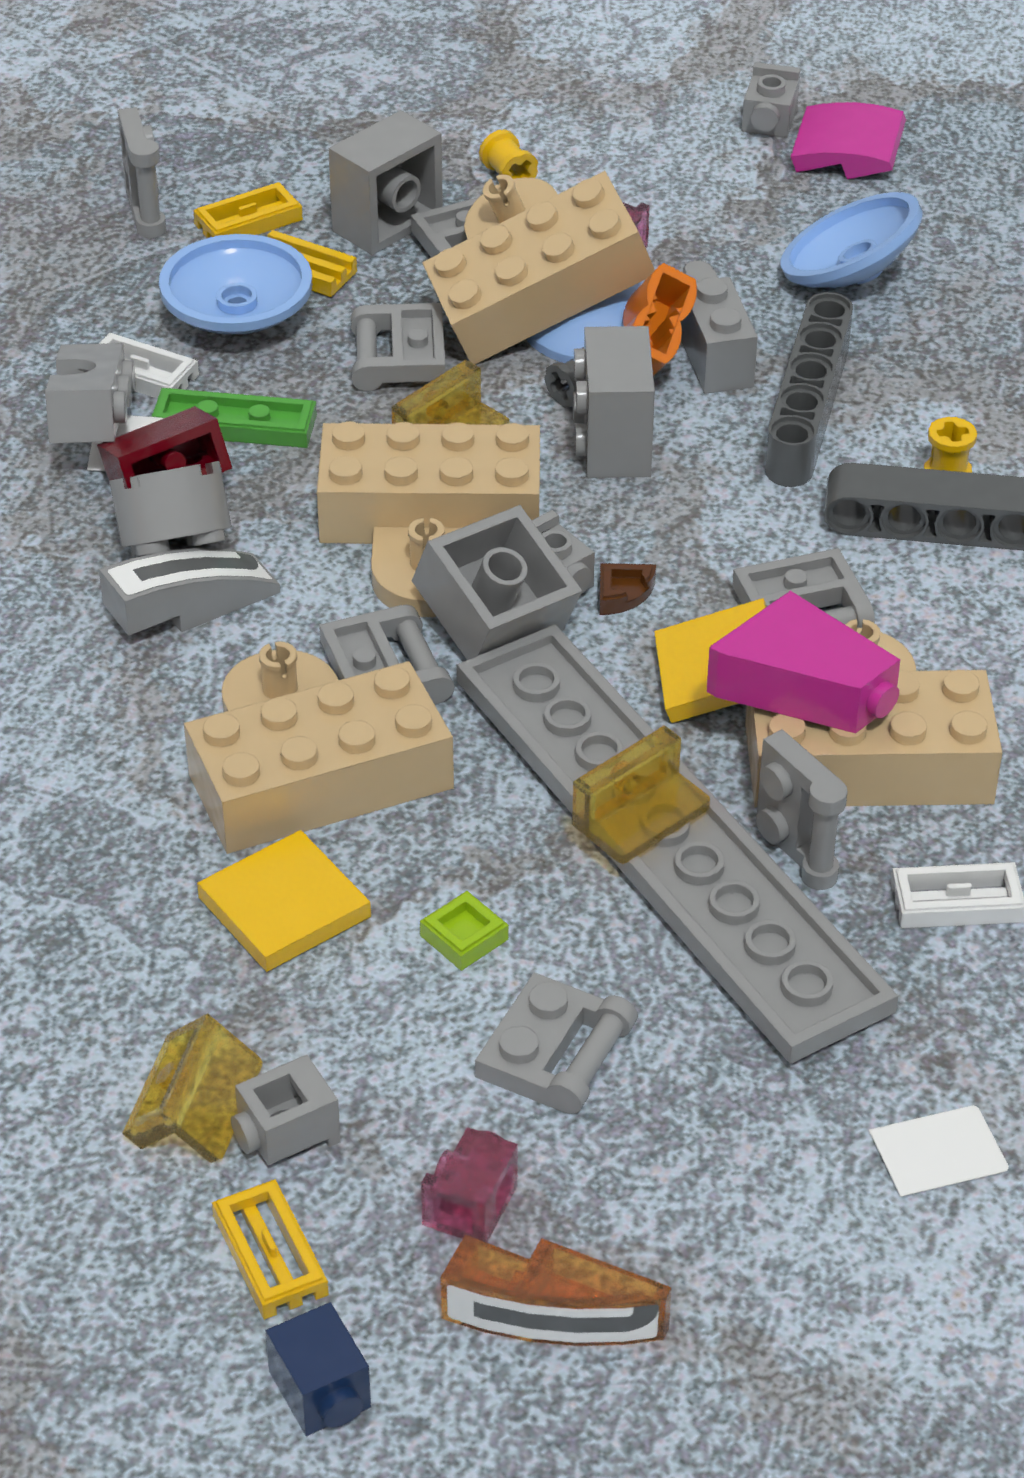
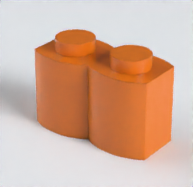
(662, 306)

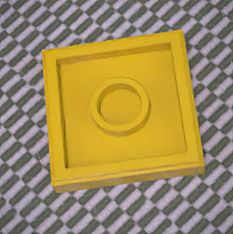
(685, 657)
(283, 900)

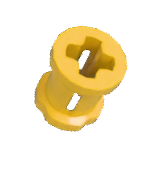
(502, 153)
(951, 444)

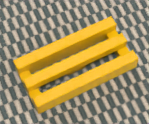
(249, 212)
(328, 267)
(287, 1289)

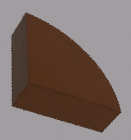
(624, 586)

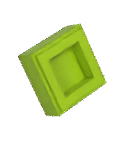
(464, 930)

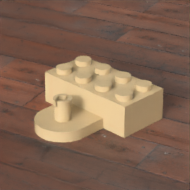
(535, 260)
(418, 483)
(312, 747)
(928, 751)

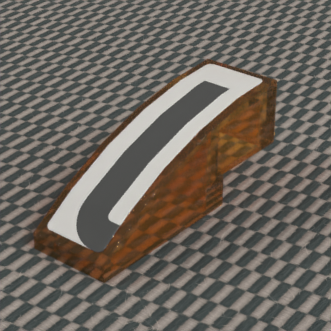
(551, 1296)

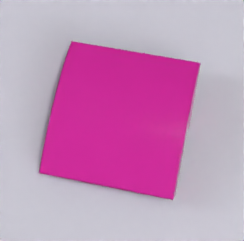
(849, 134)

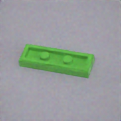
(246, 416)

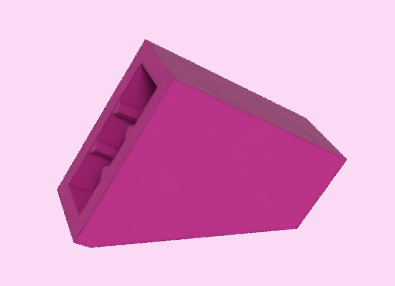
(804, 667)

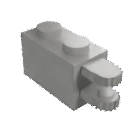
(718, 333)

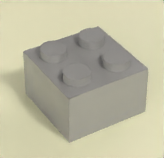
(384, 179)
(614, 401)
(495, 582)

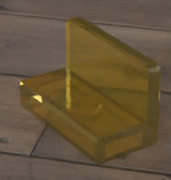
(449, 400)
(637, 797)
(193, 1089)

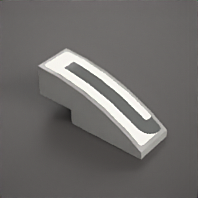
(183, 587)

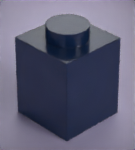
(318, 1369)

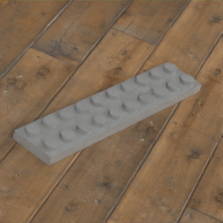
(704, 879)

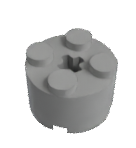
(170, 507)

